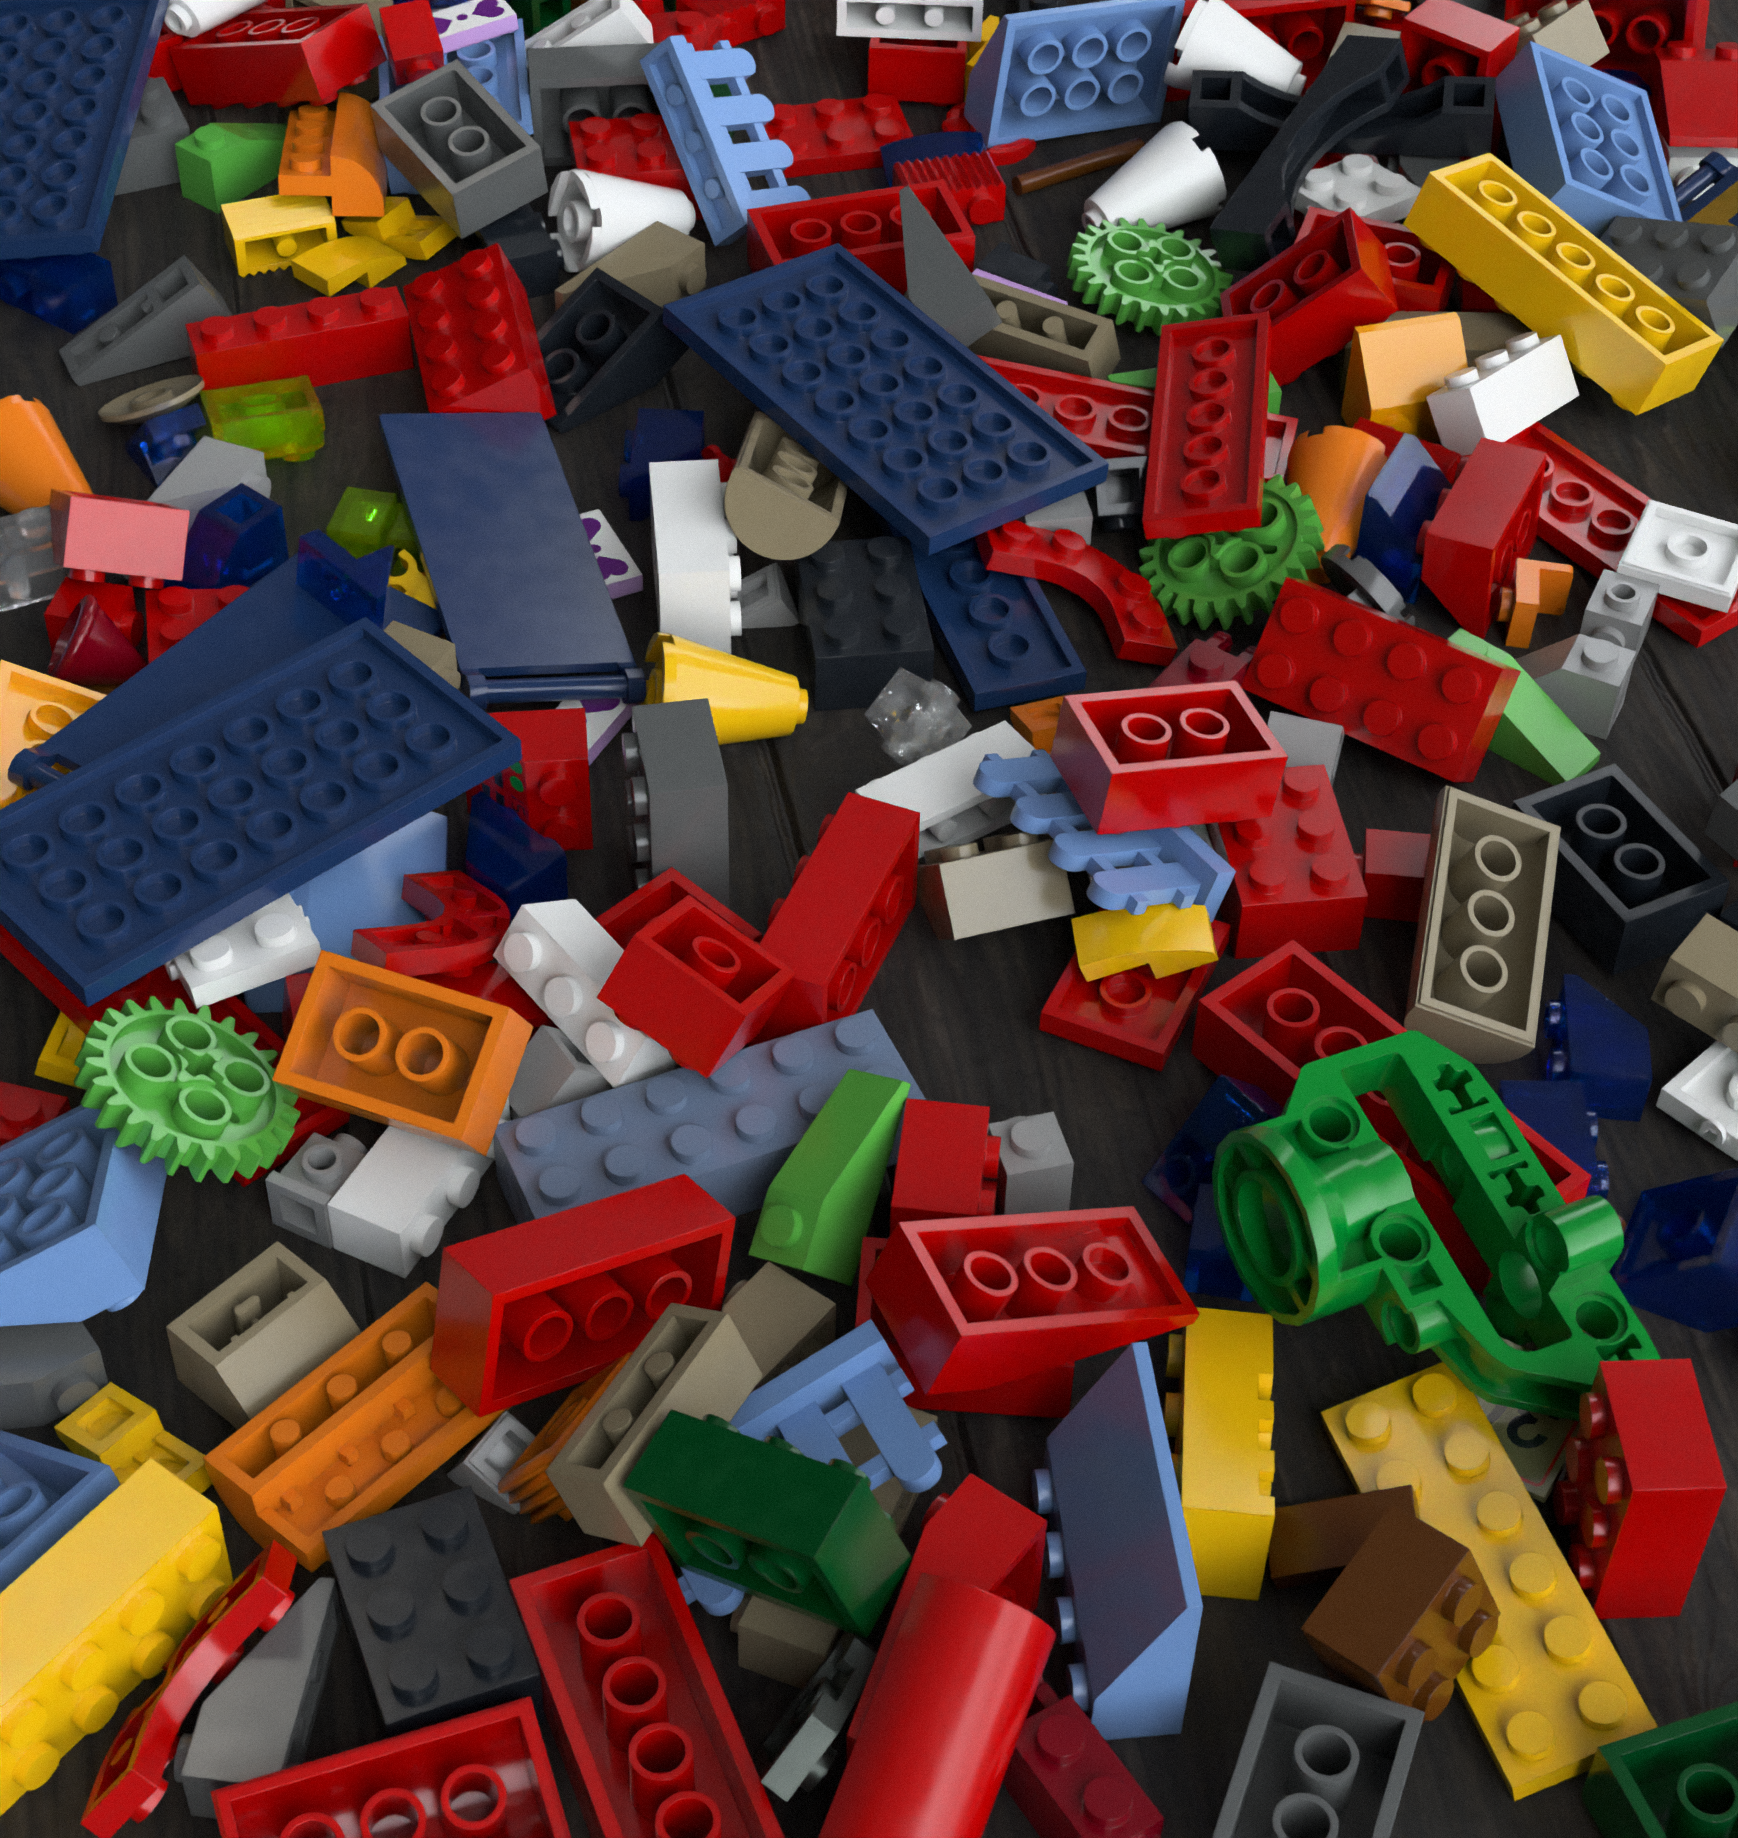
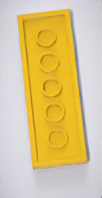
(1551, 1675)

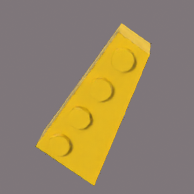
(1224, 1446)

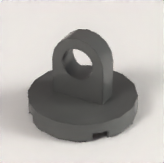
(1363, 582)

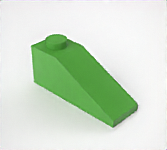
(228, 161)
(1533, 727)
(832, 1180)

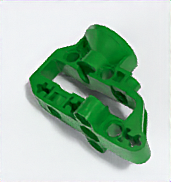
(1319, 1215)

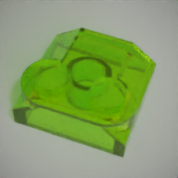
(268, 416)

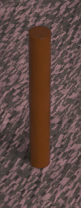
(1076, 167)

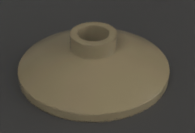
(152, 400)

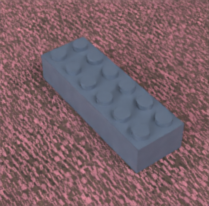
(717, 1130)

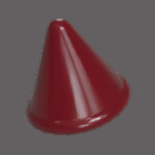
(93, 649)

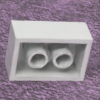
(694, 554)

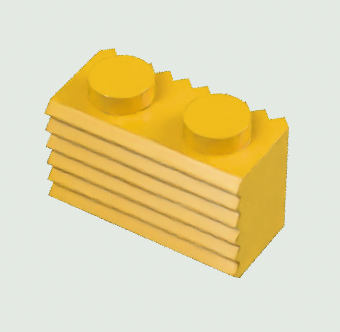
(275, 230)

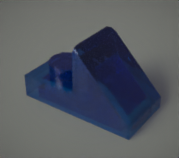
(165, 442)
(341, 582)

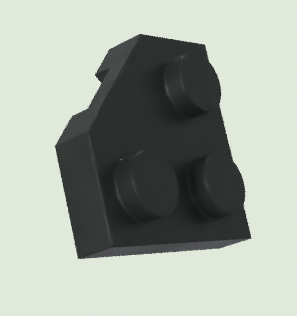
(798, 1744)

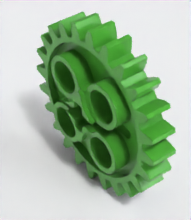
(1146, 274)
(1239, 570)
(185, 1089)

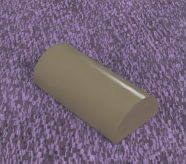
(781, 495)
(1482, 928)

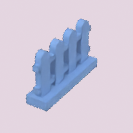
(701, 136)
(1166, 862)
(817, 1404)

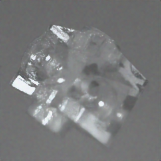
(916, 717)

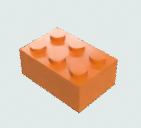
(403, 1052)

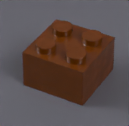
(1404, 1615)

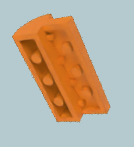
(335, 157)
(346, 1436)

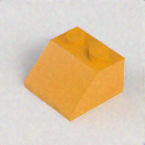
(1398, 367)

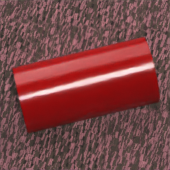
(942, 1717)
(441, 1781)

